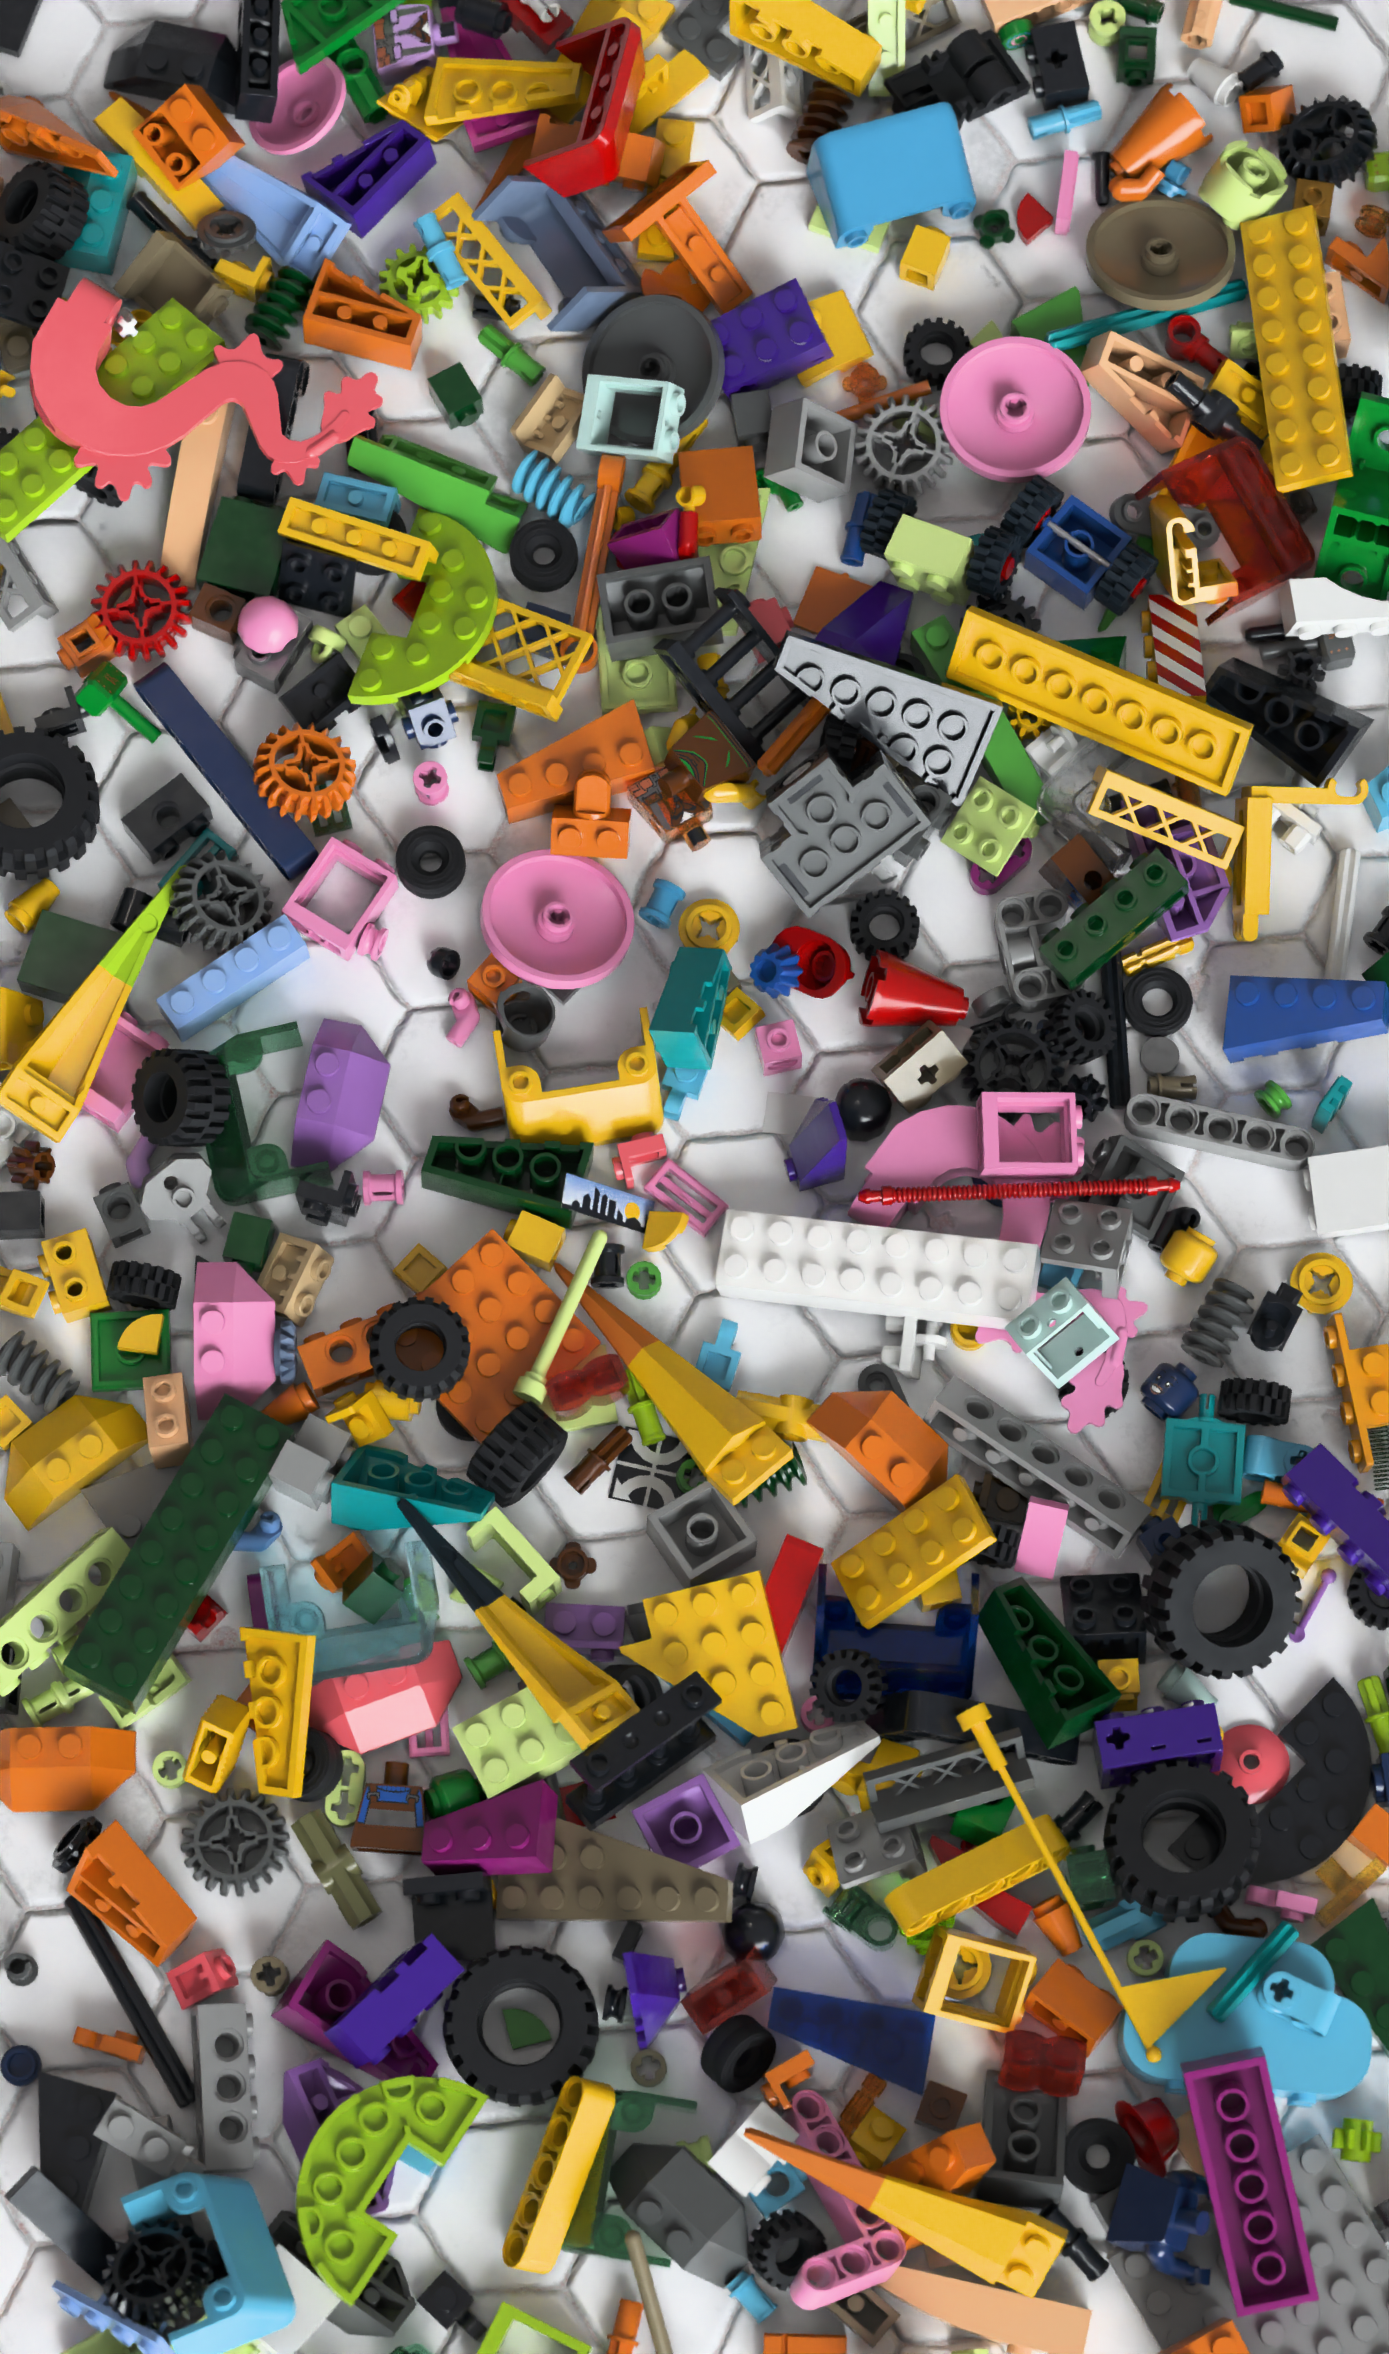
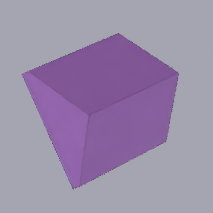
(687, 1824)

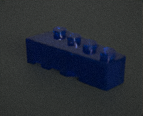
(866, 2034)

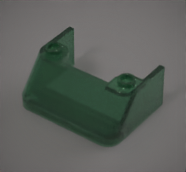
(257, 1172)
(600, 2233)

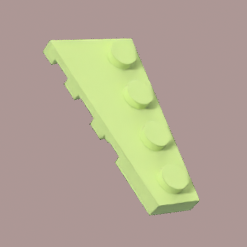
(734, 563)

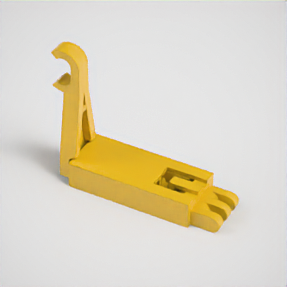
(1253, 851)

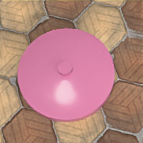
(1015, 409)
(556, 919)

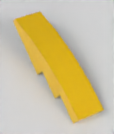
(190, 202)

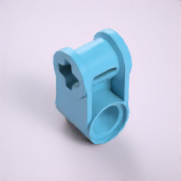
(1270, 1457)
(1305, 2006)

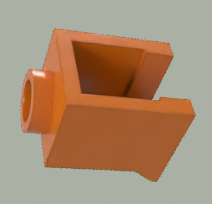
(92, 656)

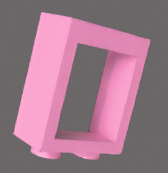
(318, 928)
(1071, 1117)

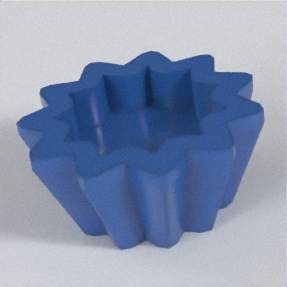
(775, 970)

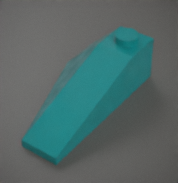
(377, 1478)

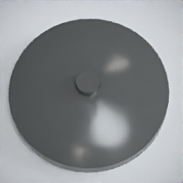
(660, 342)

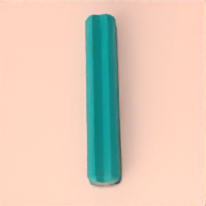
(1252, 1971)

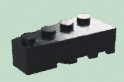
(1288, 720)

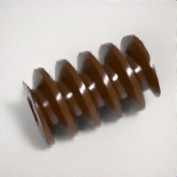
(819, 116)

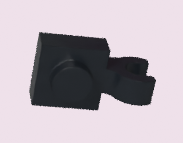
(449, 2303)

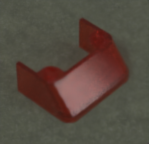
(1249, 514)

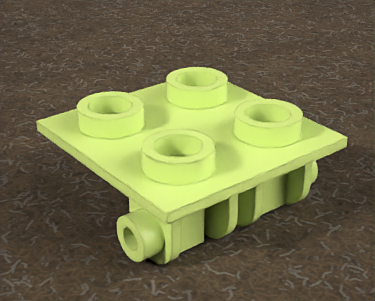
(990, 826)

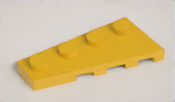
(494, 87)
(281, 1693)

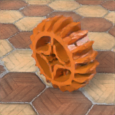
(318, 757)

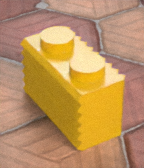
(217, 1744)

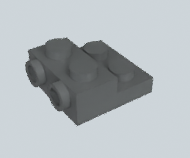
(1127, 1160)

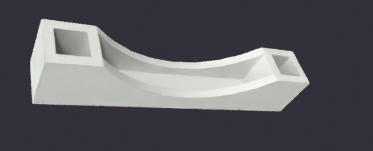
(1322, 607)

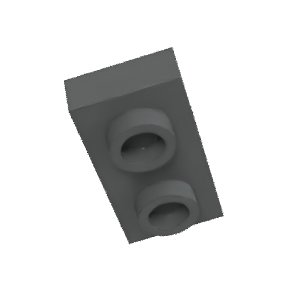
(939, 817)

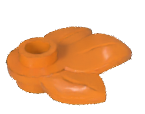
(674, 282)

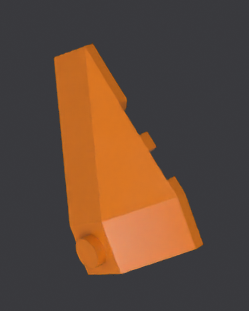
(38, 134)

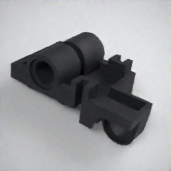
(970, 75)

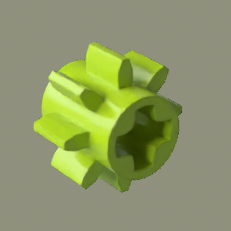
(1356, 2140)

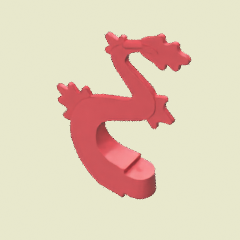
(131, 438)

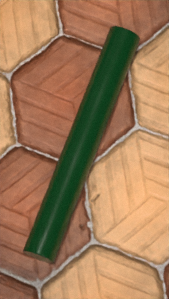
(1290, 12)

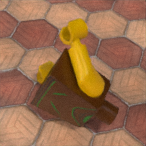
(708, 763)

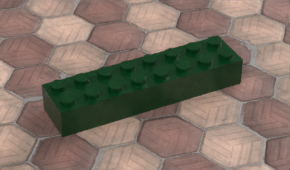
(178, 1555)

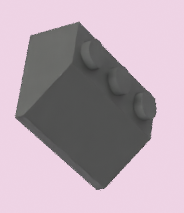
(655, 604)

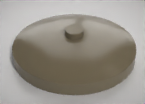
(1160, 253)

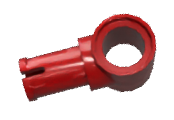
(1196, 349)

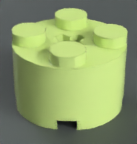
(1243, 184)

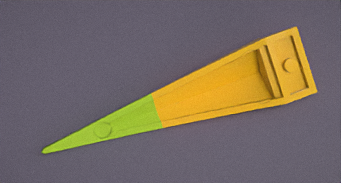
(61, 1062)

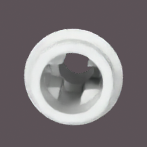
(1216, 82)

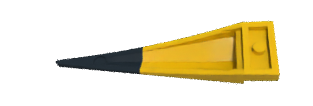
(560, 1678)

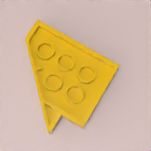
(730, 1641)

